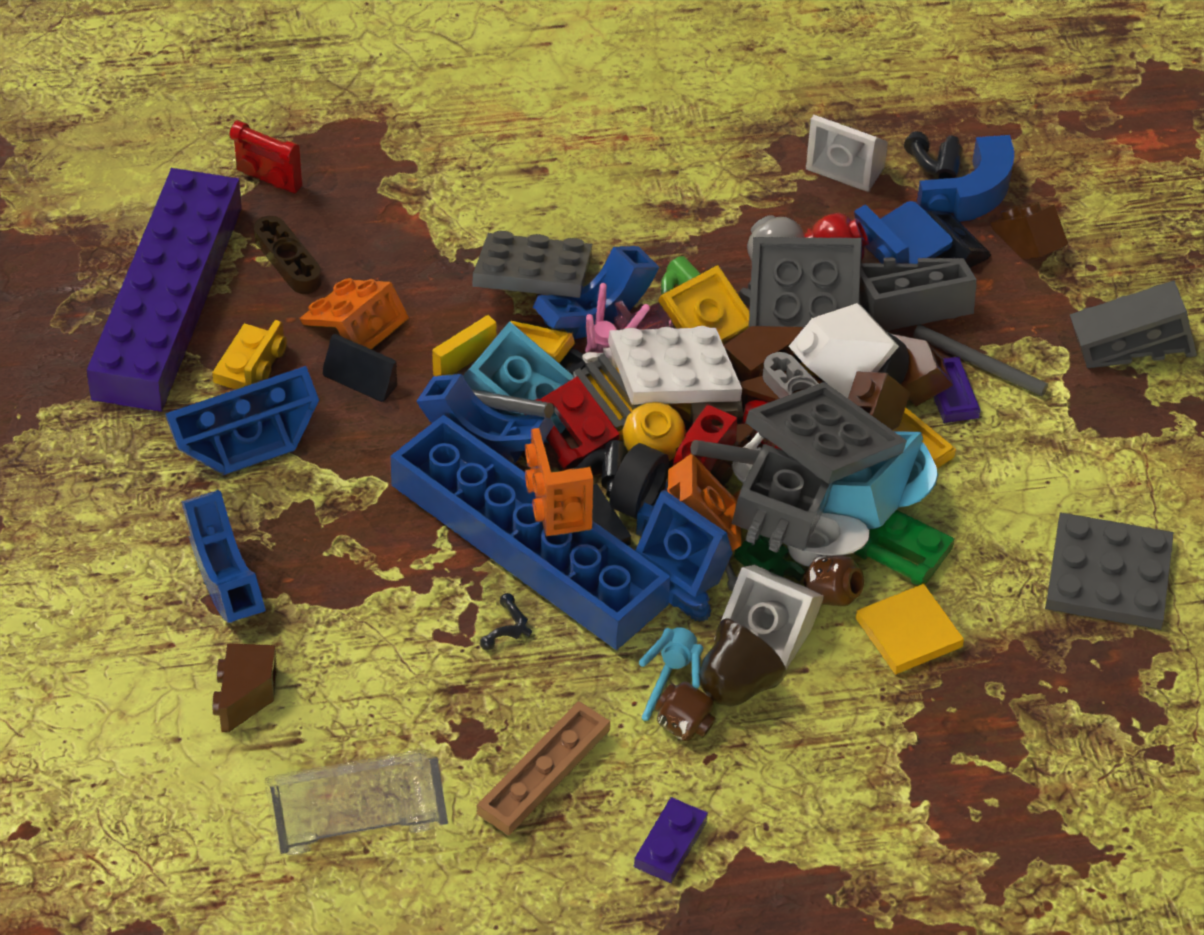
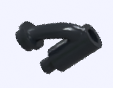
(948, 156)
(610, 458)

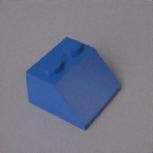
(685, 545)

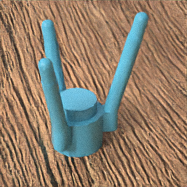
(678, 649)

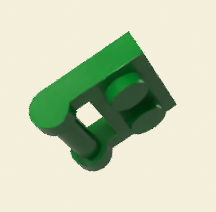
(910, 540)

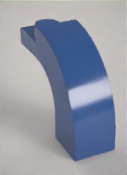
(978, 191)
(627, 278)
(499, 431)
(224, 572)

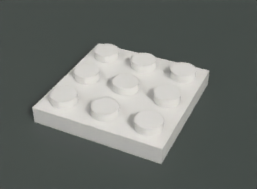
(674, 365)

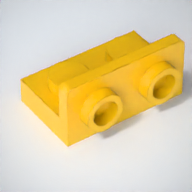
(250, 356)

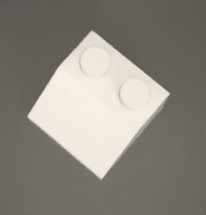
(845, 153)
(773, 609)

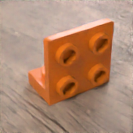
(359, 311)
(562, 497)

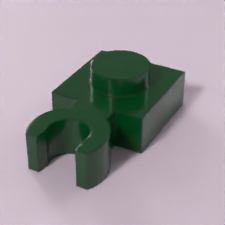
(760, 555)

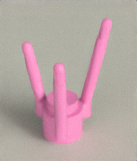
(599, 332)

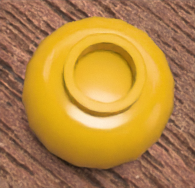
(656, 427)

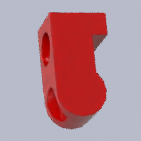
(705, 431)

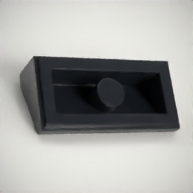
(963, 242)
(360, 368)

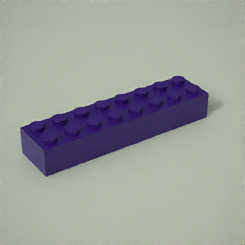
(164, 290)

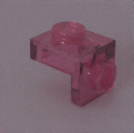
(654, 318)

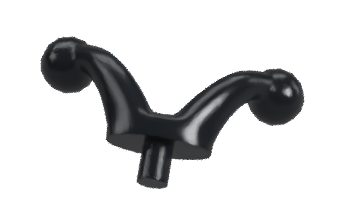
(507, 601)

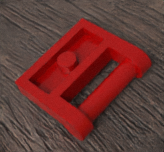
(266, 157)
(582, 419)

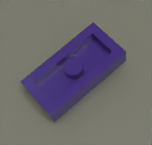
(670, 840)

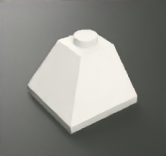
(842, 344)

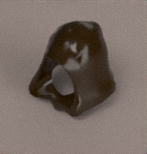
(739, 665)

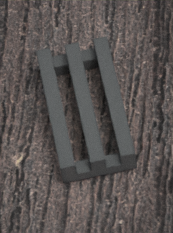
(592, 368)

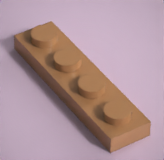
(543, 768)

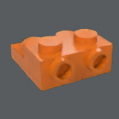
(705, 494)

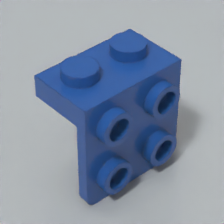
(903, 234)

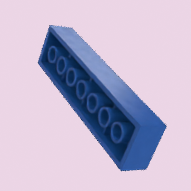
(489, 506)

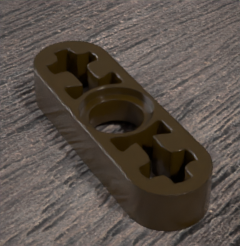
(287, 267)

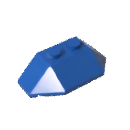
(247, 422)

